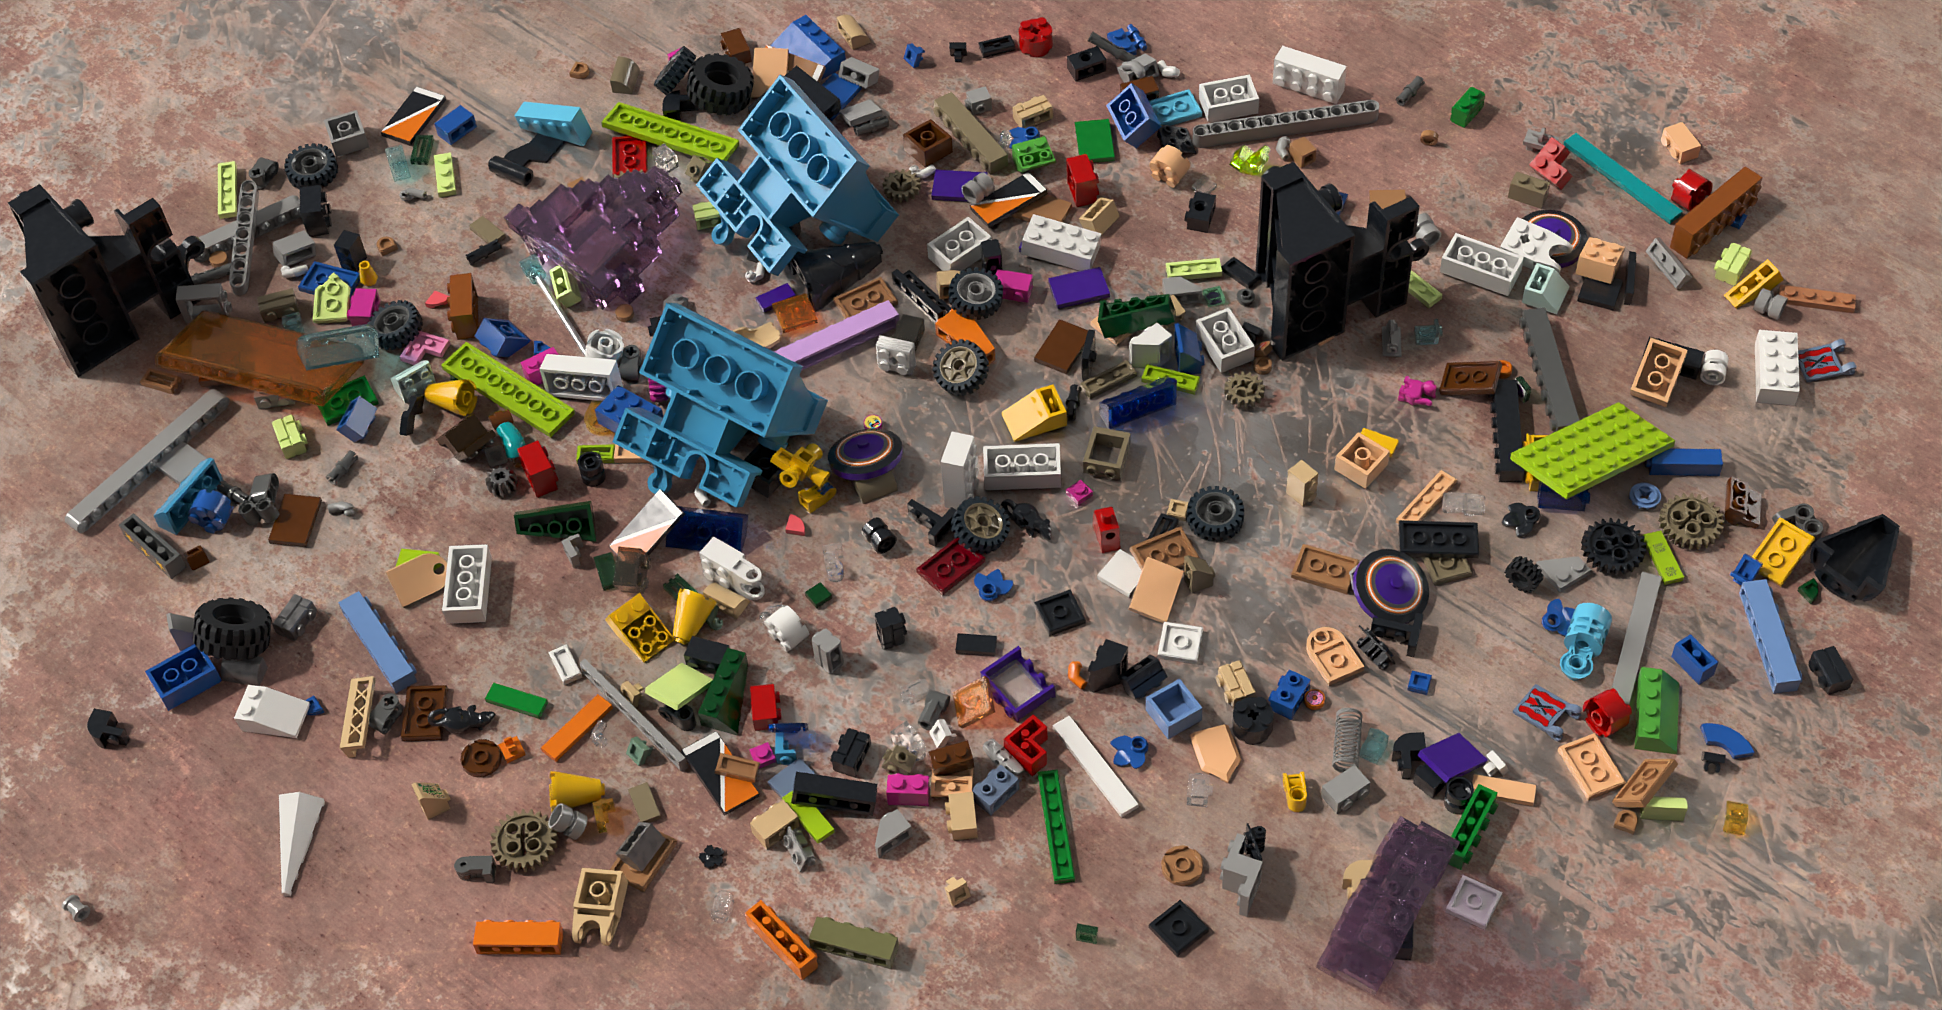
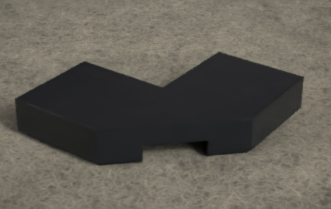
(408, 417)

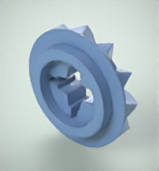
(1645, 489)

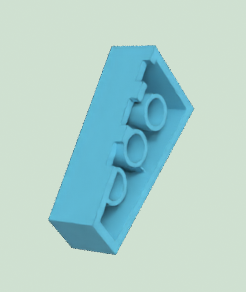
(555, 121)

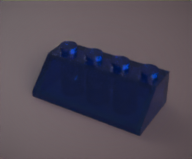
(1138, 402)
(702, 525)

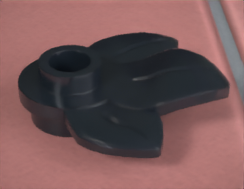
(1518, 518)

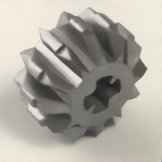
(501, 481)

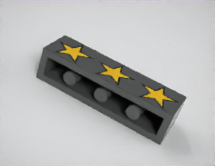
(152, 546)

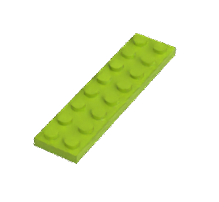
(671, 132)
(509, 389)

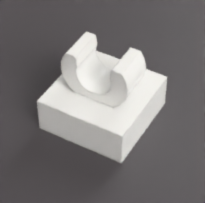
(941, 733)
(1495, 764)

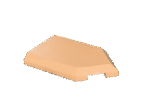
(1216, 751)

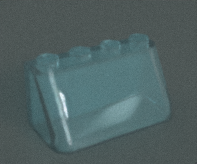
(338, 346)

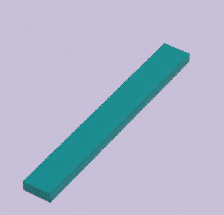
(1623, 178)

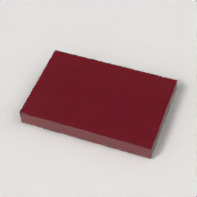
(950, 566)

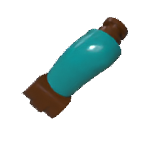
(511, 437)

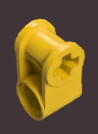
(1295, 787)

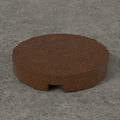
(481, 758)

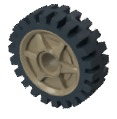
(972, 373)
(968, 522)

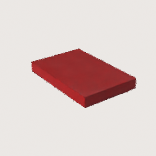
(629, 154)

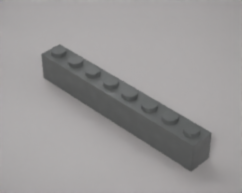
(1549, 368)

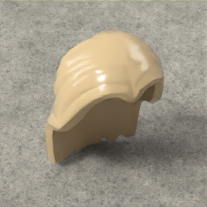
(764, 335)

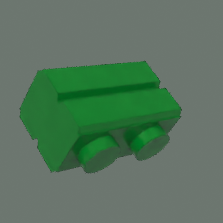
(1467, 107)

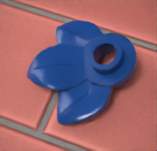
(1021, 134)
(992, 583)
(1559, 615)
(1128, 753)

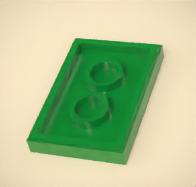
(1095, 140)
(338, 404)

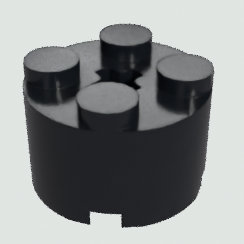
(1252, 720)

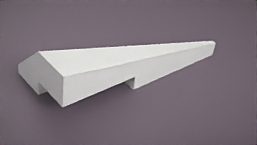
(297, 821)

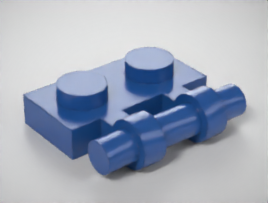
(1122, 38)

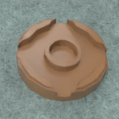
(1182, 865)

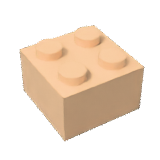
(1600, 260)
(1362, 460)

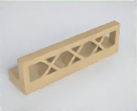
(354, 712)

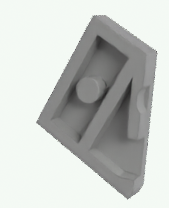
(1564, 571)

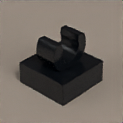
(958, 50)
(1253, 331)
(1712, 758)

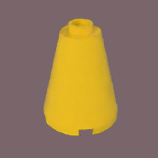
(453, 396)
(690, 614)
(573, 789)

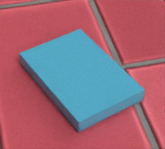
(1176, 108)

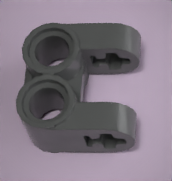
(1807, 524)

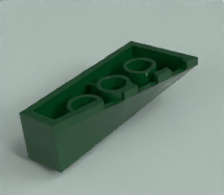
(1135, 314)
(558, 521)
(726, 693)

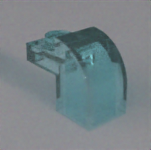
(397, 162)

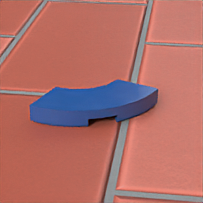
(1727, 739)

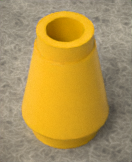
(367, 274)

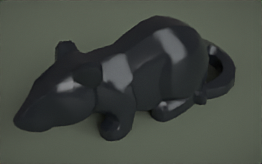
(1027, 516)
(460, 720)

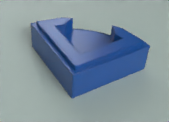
(539, 347)
(314, 707)

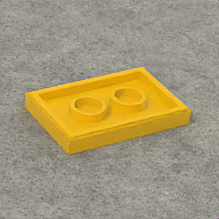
(1782, 551)

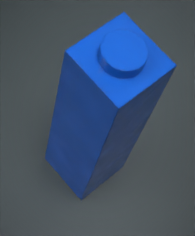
(1686, 462)

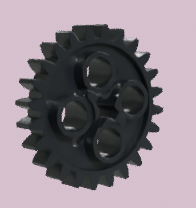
(1613, 546)

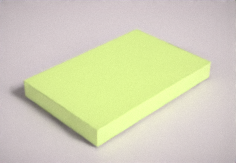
(678, 686)

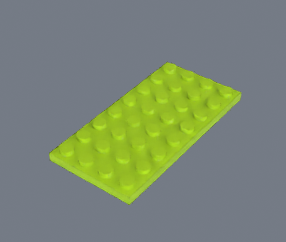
(1592, 450)

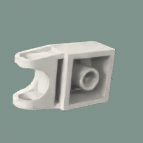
(1534, 244)
(730, 569)

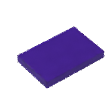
(948, 184)
(1079, 287)
(1452, 757)

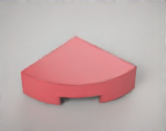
(436, 299)
(795, 526)

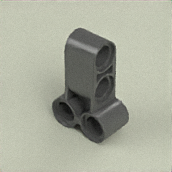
(261, 500)

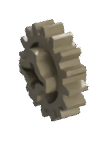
(901, 186)
(1244, 389)

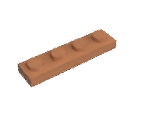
(1818, 298)

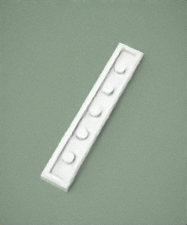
(1095, 766)

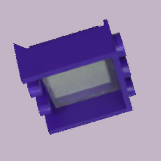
(1017, 684)

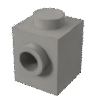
(978, 100)

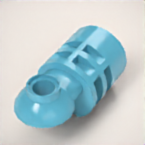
(1585, 639)

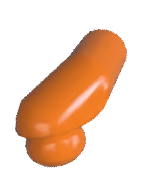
(1074, 674)

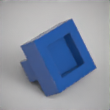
(913, 55)

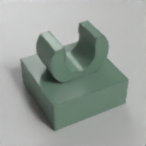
(638, 750)

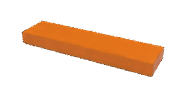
(576, 728)

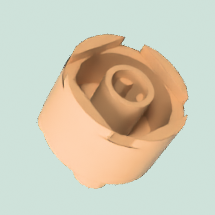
(1169, 165)

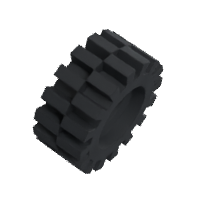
(1524, 574)

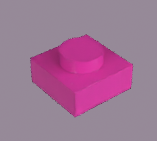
(1079, 492)
(763, 755)

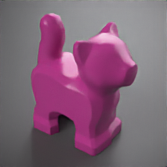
(1413, 389)

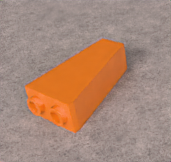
(956, 327)

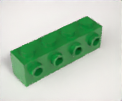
(1472, 823)

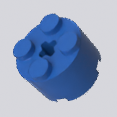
(210, 510)

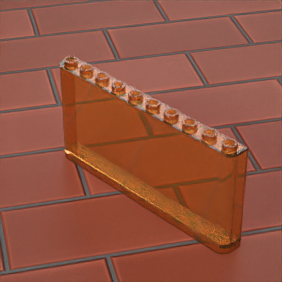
(251, 358)

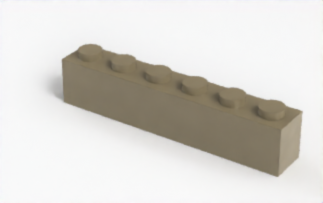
(970, 133)

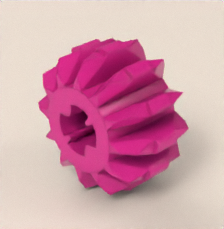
(657, 391)

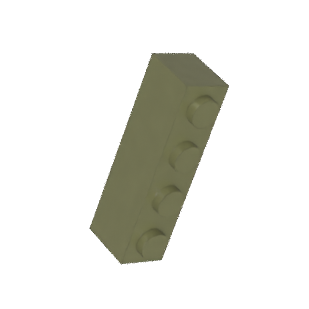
(854, 942)

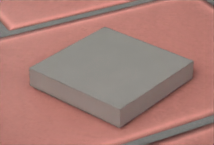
(860, 112)
(180, 462)

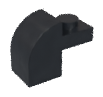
(675, 104)
(103, 729)
(1406, 750)

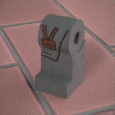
(476, 867)

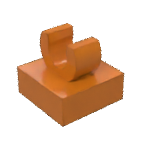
(511, 749)

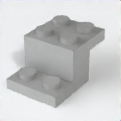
(1241, 874)

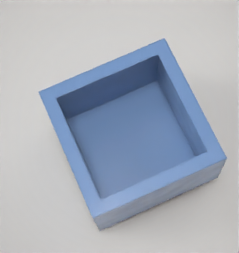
(1173, 708)

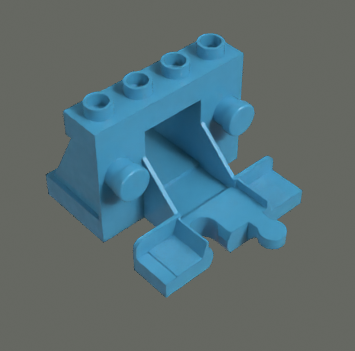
(798, 173)
(717, 394)

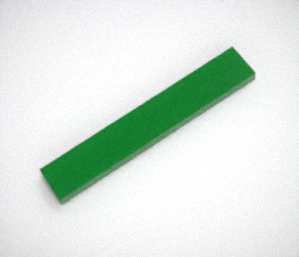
(1056, 826)

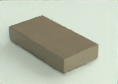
(486, 230)
(644, 803)

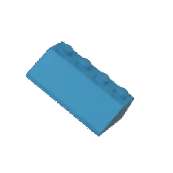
(174, 512)

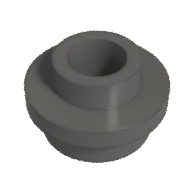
(1245, 297)

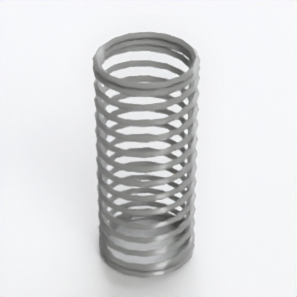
(1346, 721)

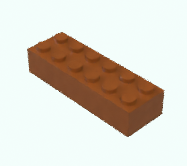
(1716, 212)

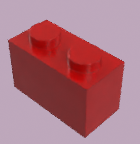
(764, 706)

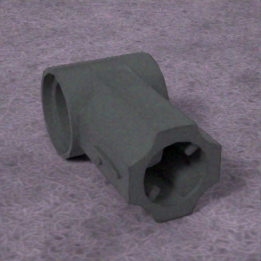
(934, 706)

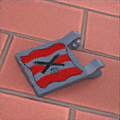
(1822, 362)
(1544, 710)

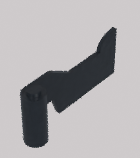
(513, 164)

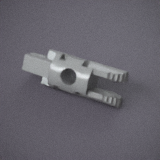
(1001, 756)

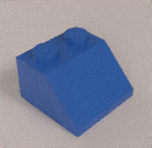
(501, 337)
(1188, 350)

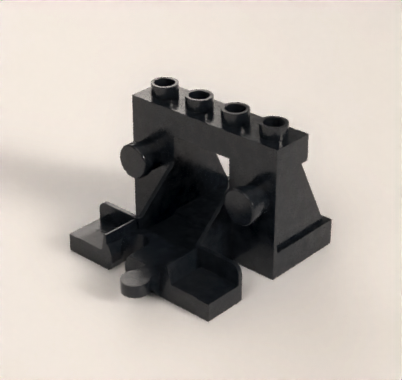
(1323, 264)
(94, 281)

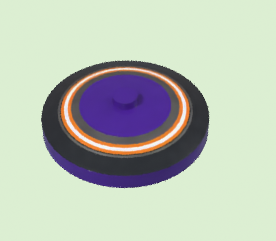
(1565, 227)
(865, 454)
(1391, 586)

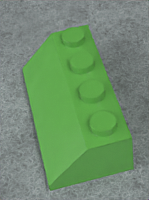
(1656, 711)

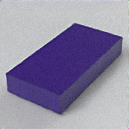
(778, 294)

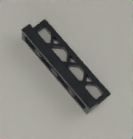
(920, 299)

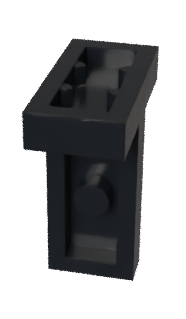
(938, 525)
(1399, 631)

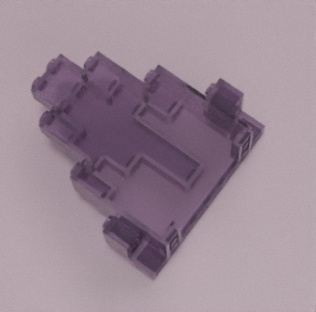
(602, 230)
(1387, 903)

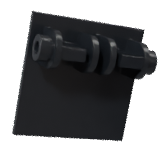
(1176, 137)
(1375, 649)
(1254, 841)

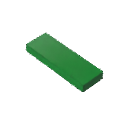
(516, 700)

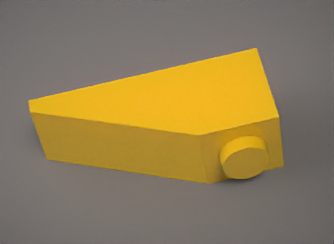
(1748, 289)

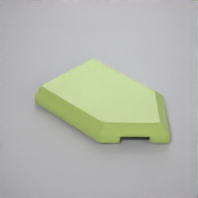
(331, 301)

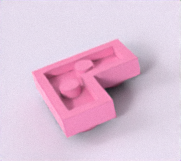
(424, 344)

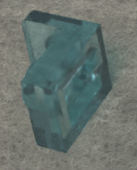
(293, 322)
(1428, 334)
(1374, 745)

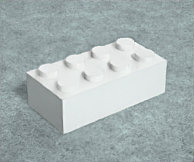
(1309, 74)
(1060, 243)
(1481, 264)
(1777, 367)
(580, 376)
(1022, 466)
(959, 469)
(467, 584)

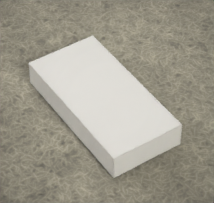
(565, 664)

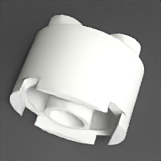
(605, 345)
(786, 627)

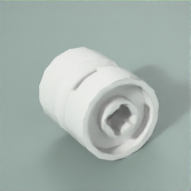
(1714, 367)

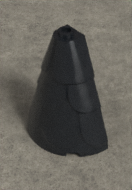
(834, 269)
(1856, 558)

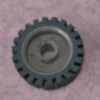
(675, 70)
(311, 166)
(396, 324)
(1228, 515)

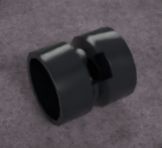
(591, 469)
(878, 535)
(1458, 794)

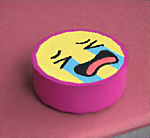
(873, 421)

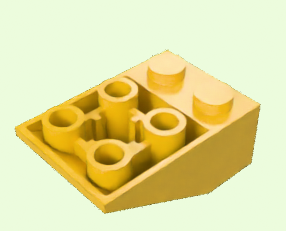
(1035, 414)
(639, 628)

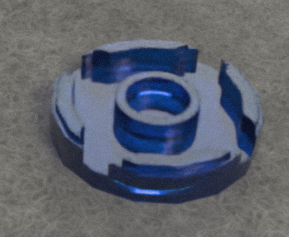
(788, 727)

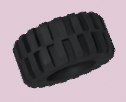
(705, 80)
(232, 629)

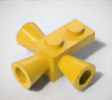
(800, 466)

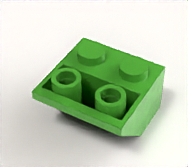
(1032, 154)

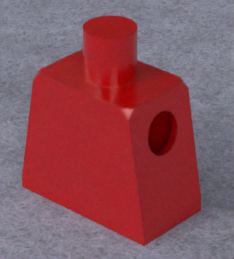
(1105, 522)

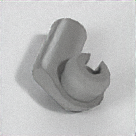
(1136, 67)
(1281, 147)
(411, 193)
(341, 506)

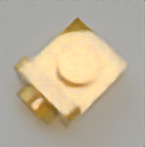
(601, 810)
(1735, 818)

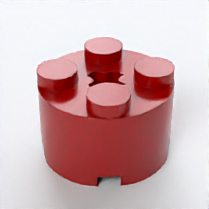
(1035, 37)
(1691, 189)
(1607, 713)

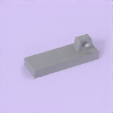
(1668, 263)

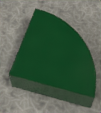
(1809, 590)

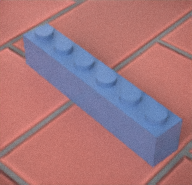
(1770, 636)
(378, 642)

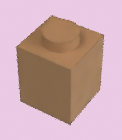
(1302, 152)

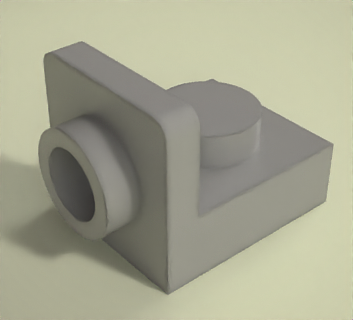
(571, 548)

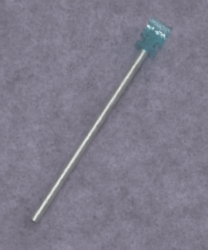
(533, 270)

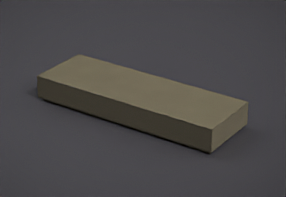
(1108, 379)

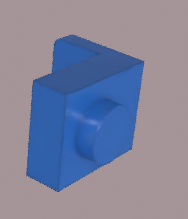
(1746, 569)

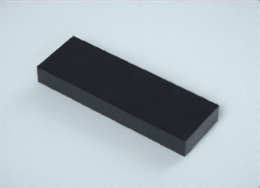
(1630, 278)

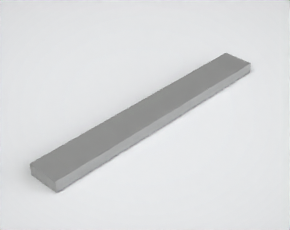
(1636, 635)
(633, 715)

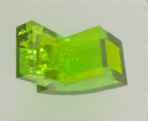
(1248, 161)

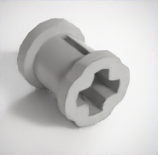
(76, 908)

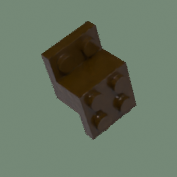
(467, 438)

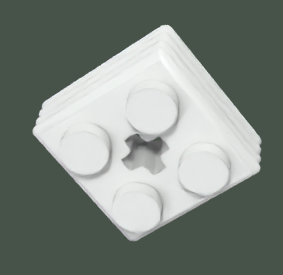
(895, 355)

